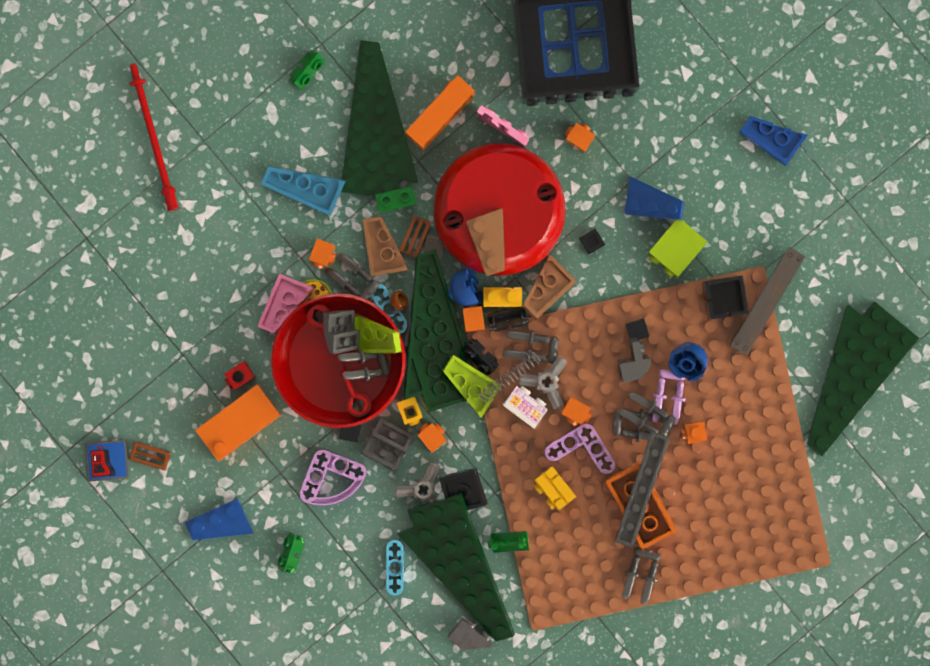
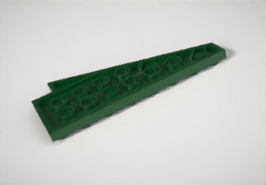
(376, 142)
(432, 337)
(861, 360)
(451, 549)

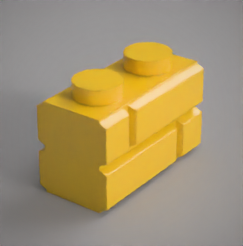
(502, 297)
(554, 488)

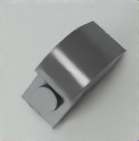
(635, 366)

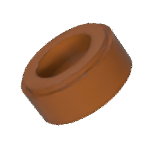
(399, 300)

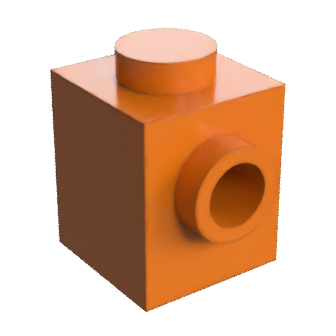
(579, 136)
(322, 254)
(473, 318)
(576, 412)
(694, 432)
(432, 436)

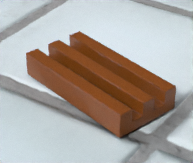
(421, 221)
(134, 450)

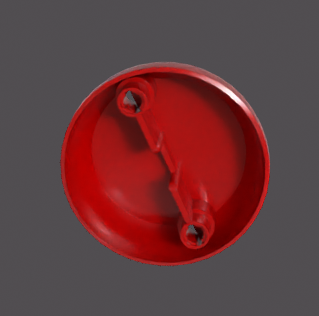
(495, 179)
(312, 376)

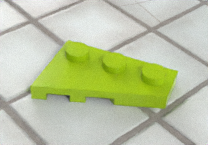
(376, 337)
(469, 383)

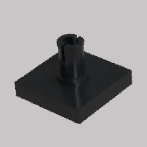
(468, 484)

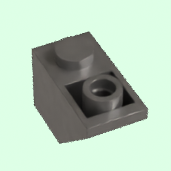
(468, 637)

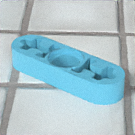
(400, 318)
(390, 553)

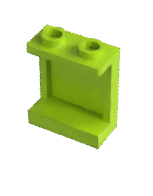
(676, 248)

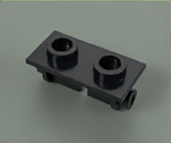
(499, 319)
(485, 363)

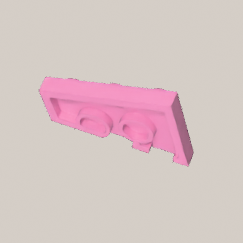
(502, 126)
(284, 298)

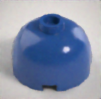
(464, 288)
(688, 361)

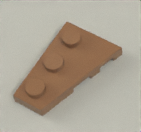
(489, 240)
(381, 248)
(548, 288)

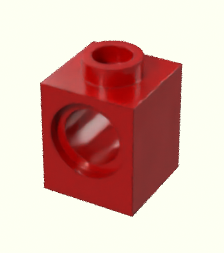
(247, 373)

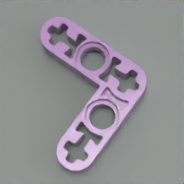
(579, 441)

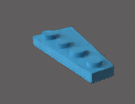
(310, 189)

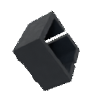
(725, 297)

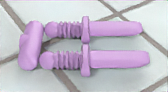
(659, 396)

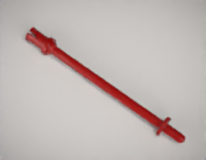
(167, 190)

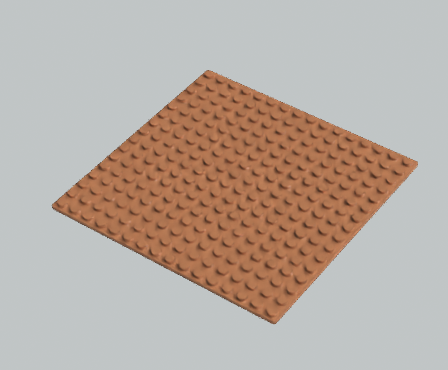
(736, 500)

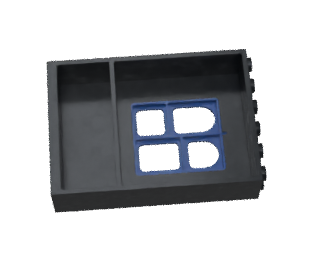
(615, 75)

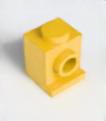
(403, 408)

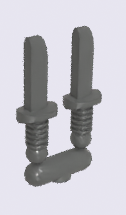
(346, 284)
(553, 348)
(365, 373)
(617, 423)
(641, 423)
(649, 579)

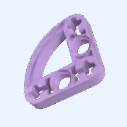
(330, 465)

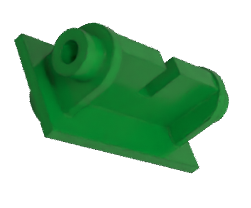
(312, 63)
(395, 199)
(509, 542)
(287, 561)

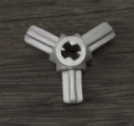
(551, 390)
(413, 490)

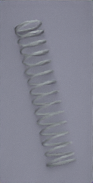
(515, 375)

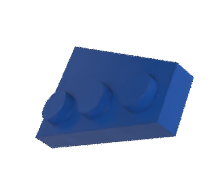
(772, 139)
(650, 202)
(220, 522)

